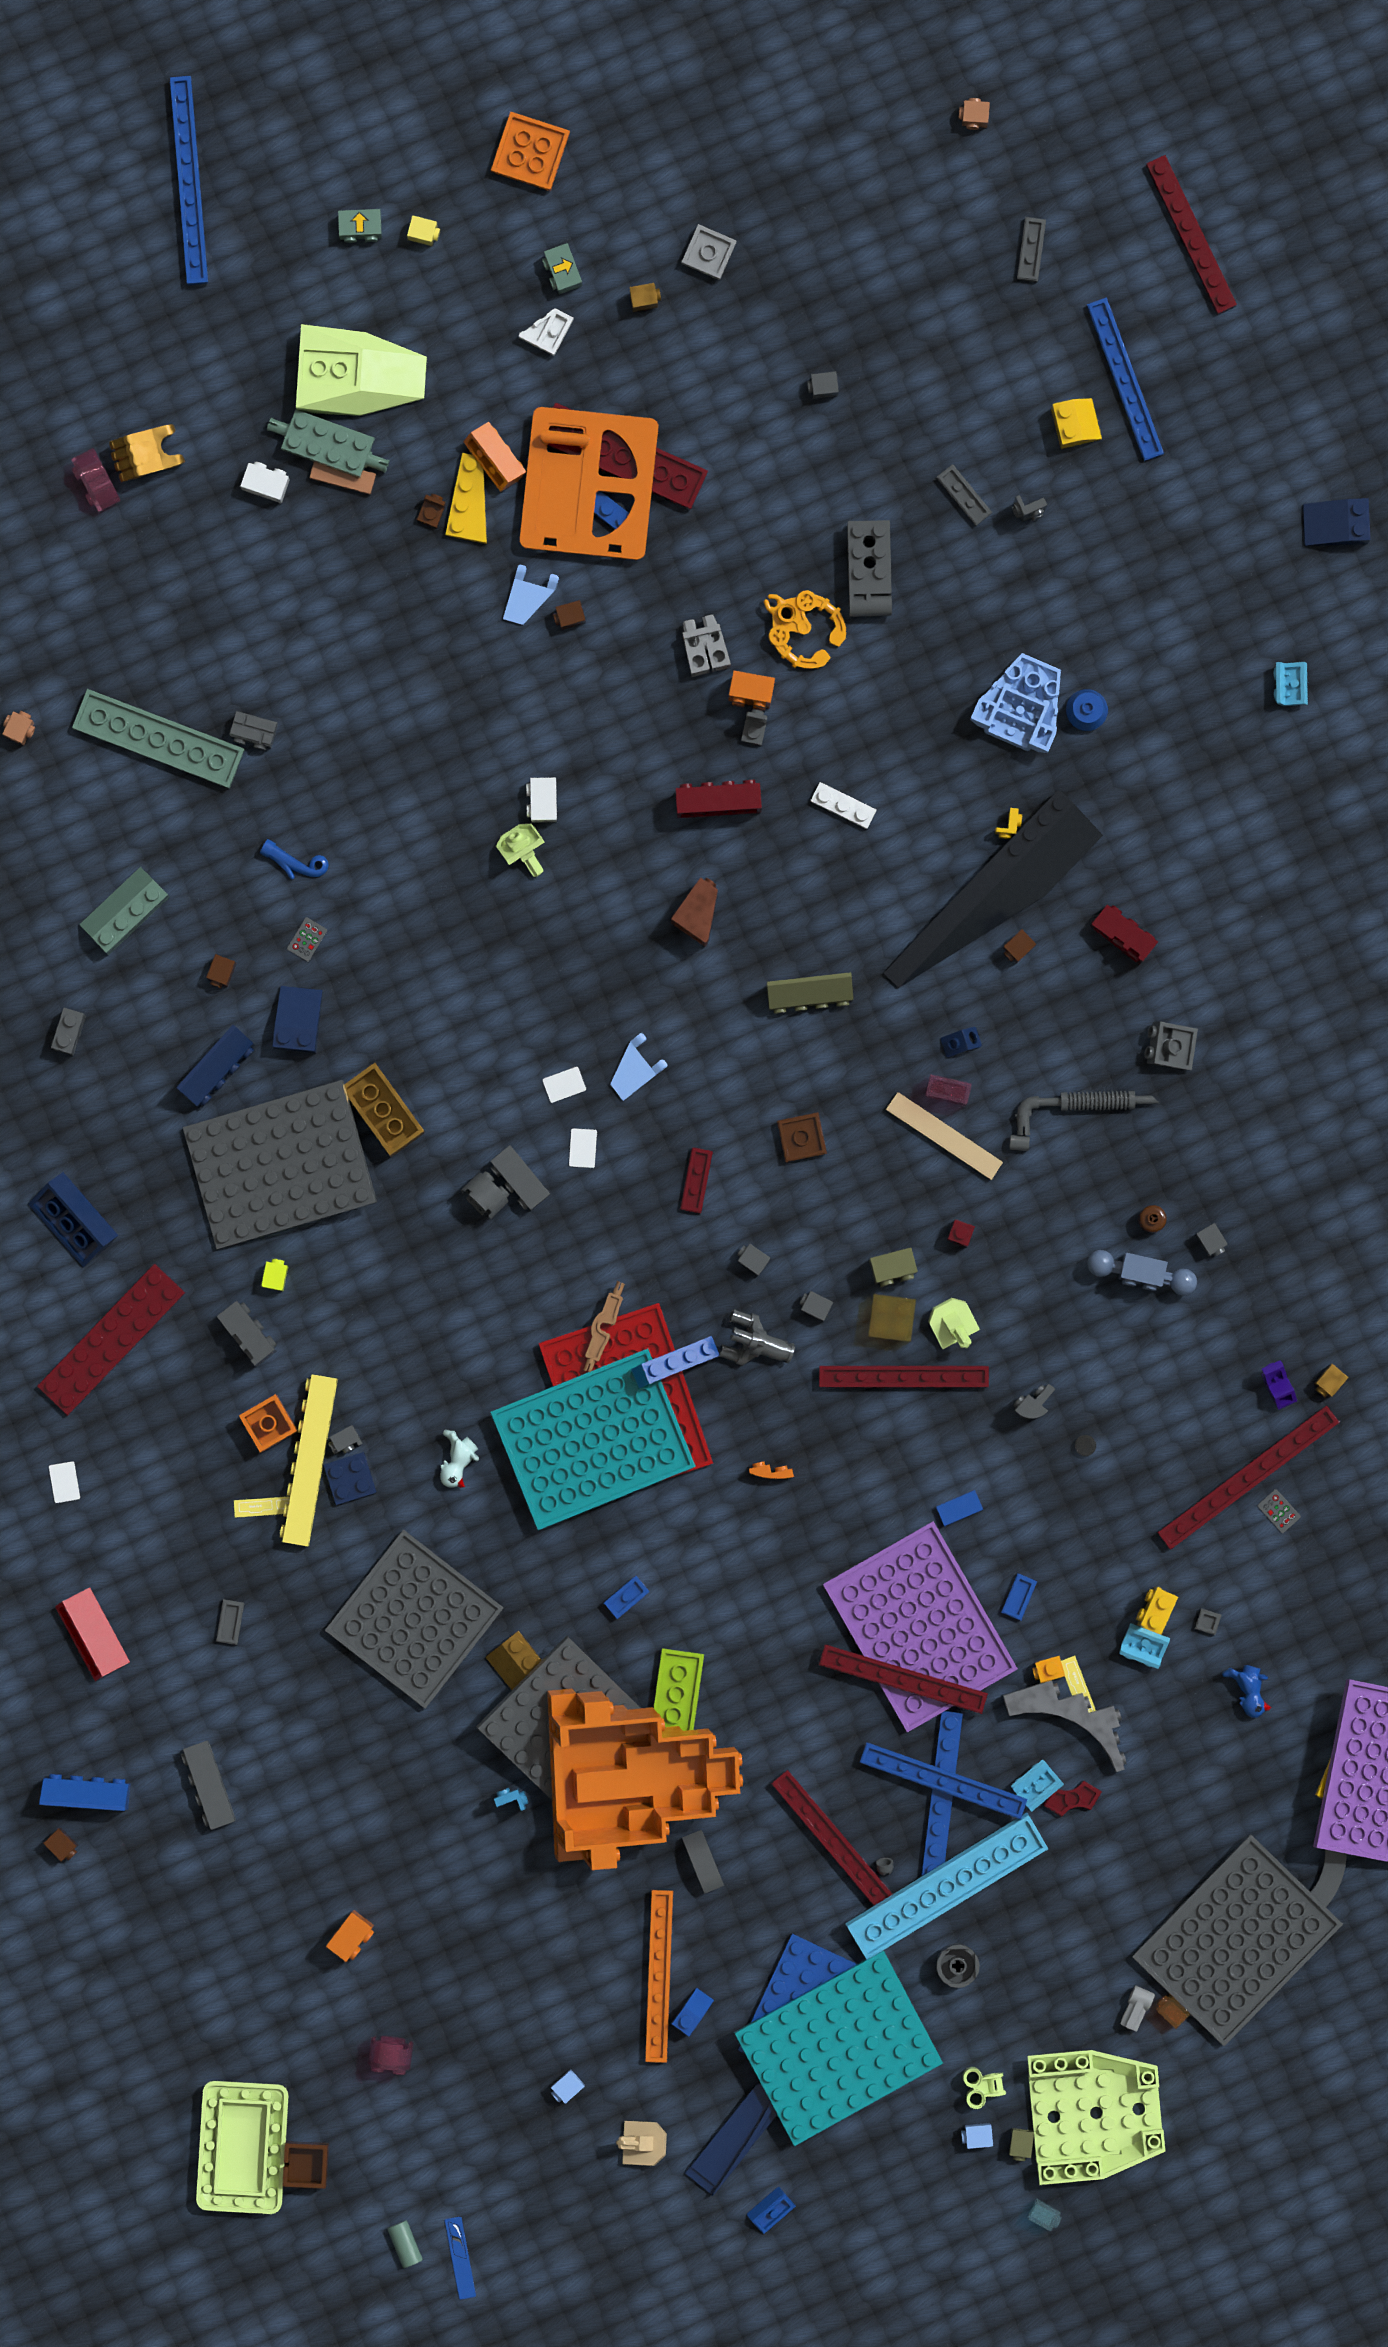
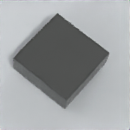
(1208, 1621)

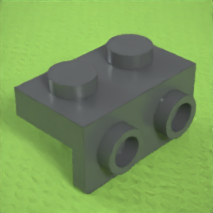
(1031, 511)

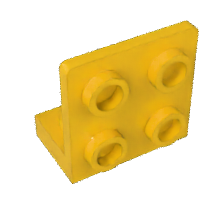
(1157, 1610)

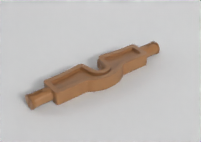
(607, 1316)

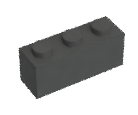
(519, 1178)

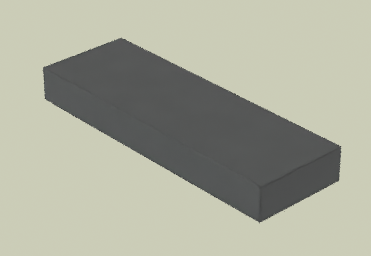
(1031, 249)
(964, 495)

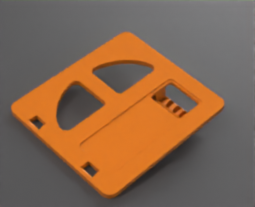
(564, 486)

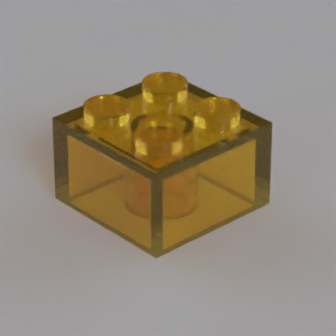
(891, 1318)

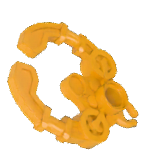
(799, 623)

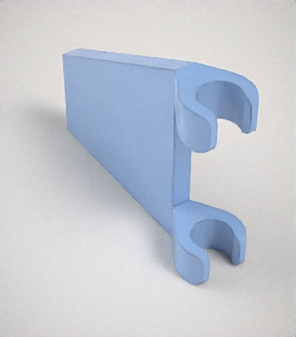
(527, 597)
(634, 1070)

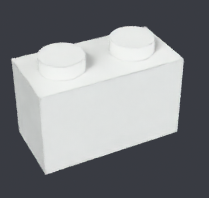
(265, 482)
(543, 800)

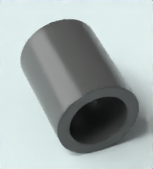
(1019, 1143)

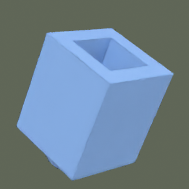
(567, 2087)
(977, 2135)

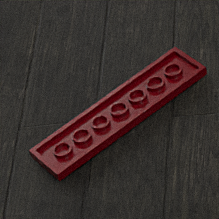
(672, 477)
(111, 1339)

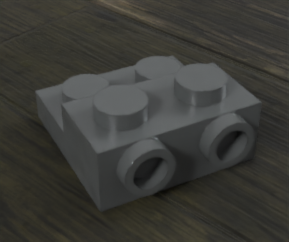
(1171, 1045)

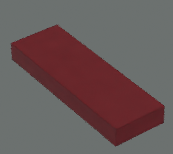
(696, 1180)

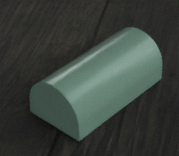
(404, 2244)

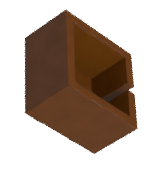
(306, 2164)

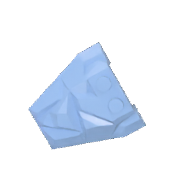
(1022, 705)

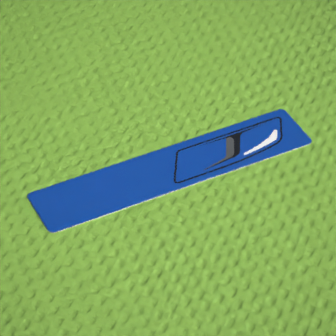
(460, 2257)

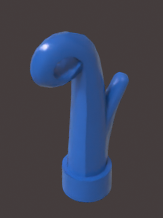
(288, 862)

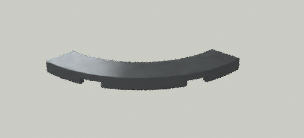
(1330, 1877)

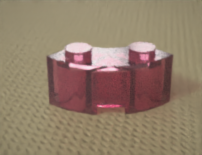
(98, 484)

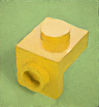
(1013, 822)

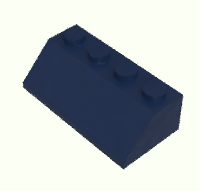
(215, 1066)
(73, 1219)

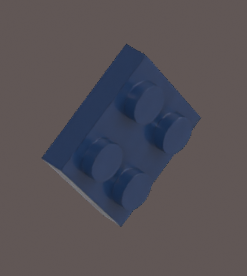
(350, 1478)

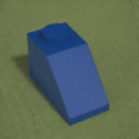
(692, 2012)

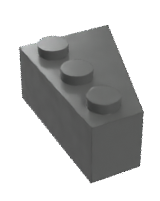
(247, 1333)

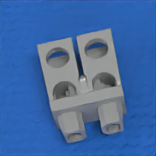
(702, 640)

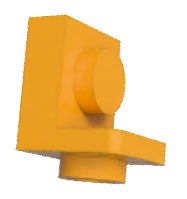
(1048, 1669)

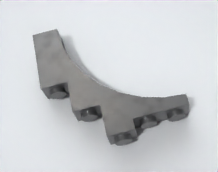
(1098, 1723)

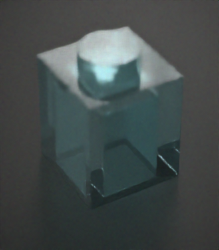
(1044, 2215)

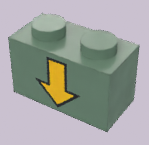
(360, 225)
(562, 268)

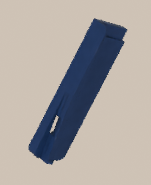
(732, 2141)

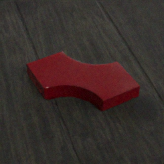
(1081, 1796)

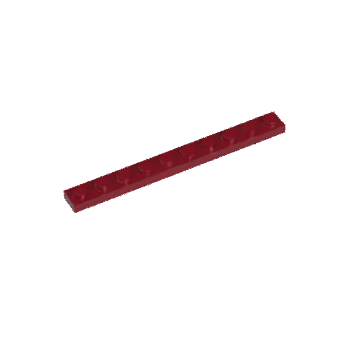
(1248, 1477)

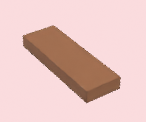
(335, 477)

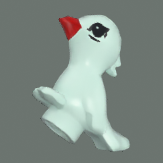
(461, 1455)

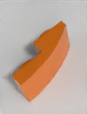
(762, 1470)

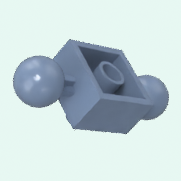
(1142, 1271)

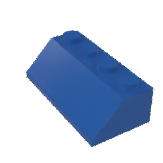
(85, 1793)

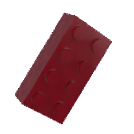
(719, 799)

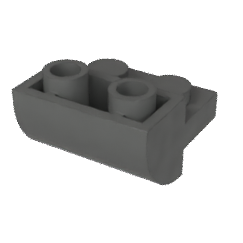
(1032, 1408)

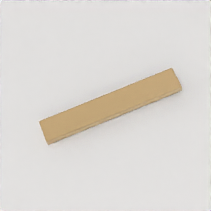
(944, 1136)

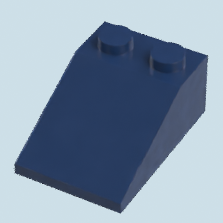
(1337, 522)
(297, 1019)

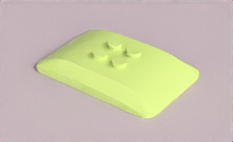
(242, 2147)

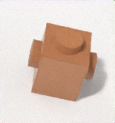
(974, 113)
(18, 727)

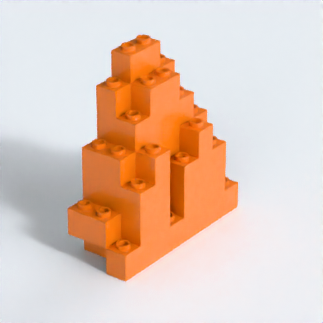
(626, 1775)

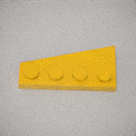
(467, 510)

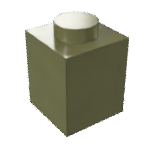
(1021, 2144)

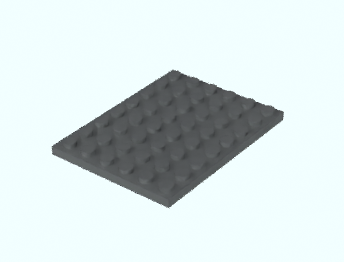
(280, 1164)
(1237, 1940)

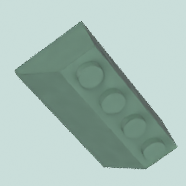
(124, 910)

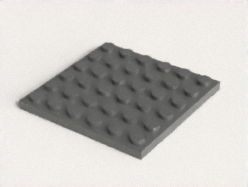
(414, 1619)
(521, 1719)

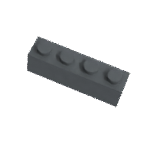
(209, 1785)

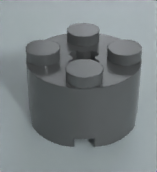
(485, 1194)
(966, 1956)

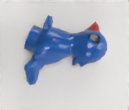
(1250, 1683)

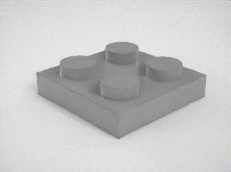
(709, 252)

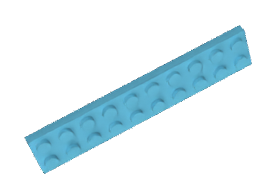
(946, 1886)

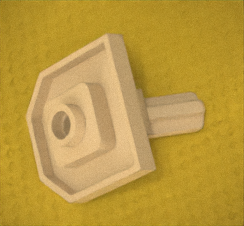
(642, 2143)

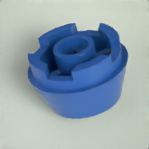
(1086, 710)

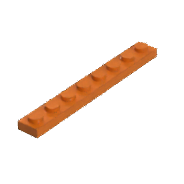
(659, 1976)

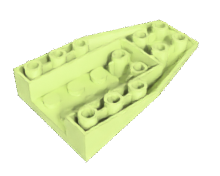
(355, 373)

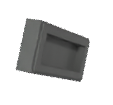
(230, 1622)

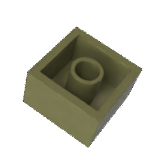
(893, 1266)

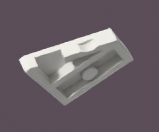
(548, 332)

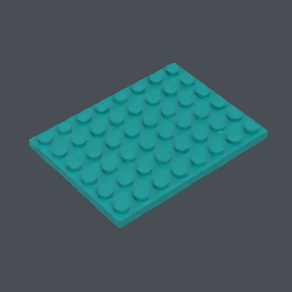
(591, 1440)
(838, 2048)

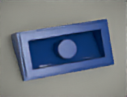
(771, 2210)

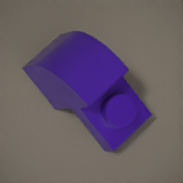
(1278, 1384)

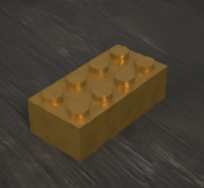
(383, 1110)

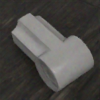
(1139, 2003)

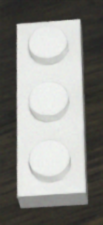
(843, 805)

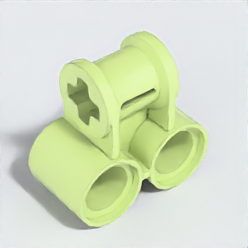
(983, 2086)

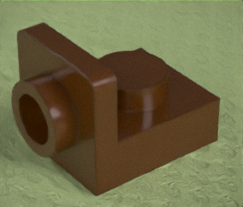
(431, 510)

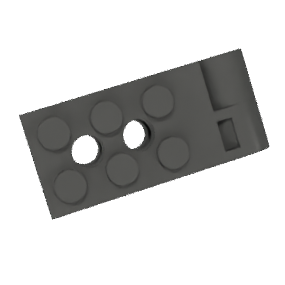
(869, 588)

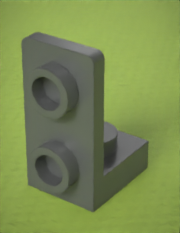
(754, 727)

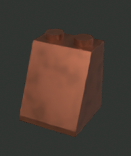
(697, 911)

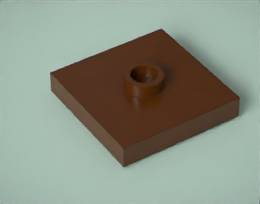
(801, 1137)

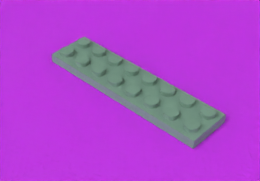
(158, 738)

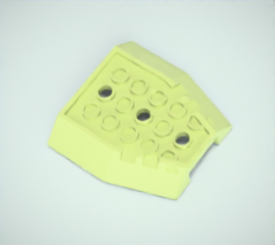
(1085, 2146)

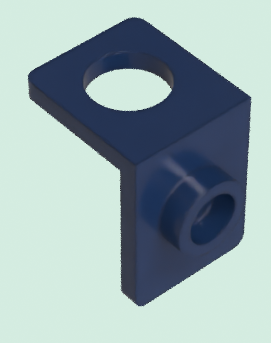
(960, 1042)

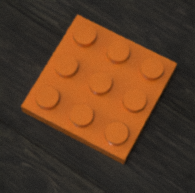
(530, 151)

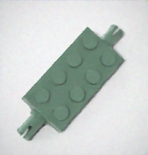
(328, 444)

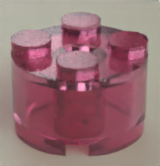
(390, 2054)

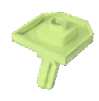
(520, 844)
(953, 1323)

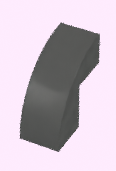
(703, 1861)

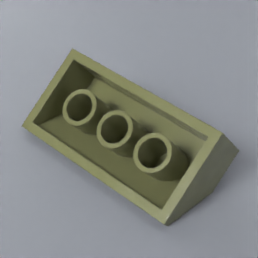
(810, 991)

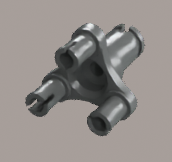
(754, 1341)

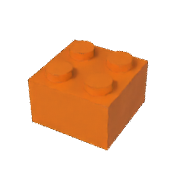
(751, 690)
(268, 1423)
(350, 1935)

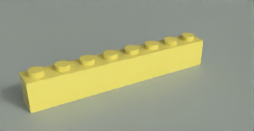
(310, 1460)

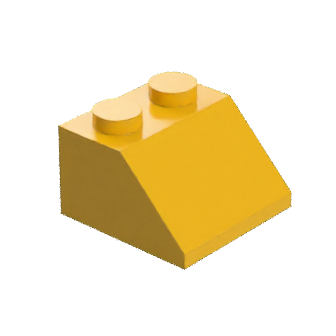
(1075, 422)

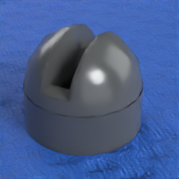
(884, 1866)

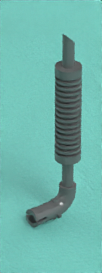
(1079, 1101)

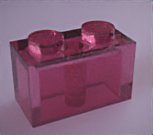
(948, 1090)

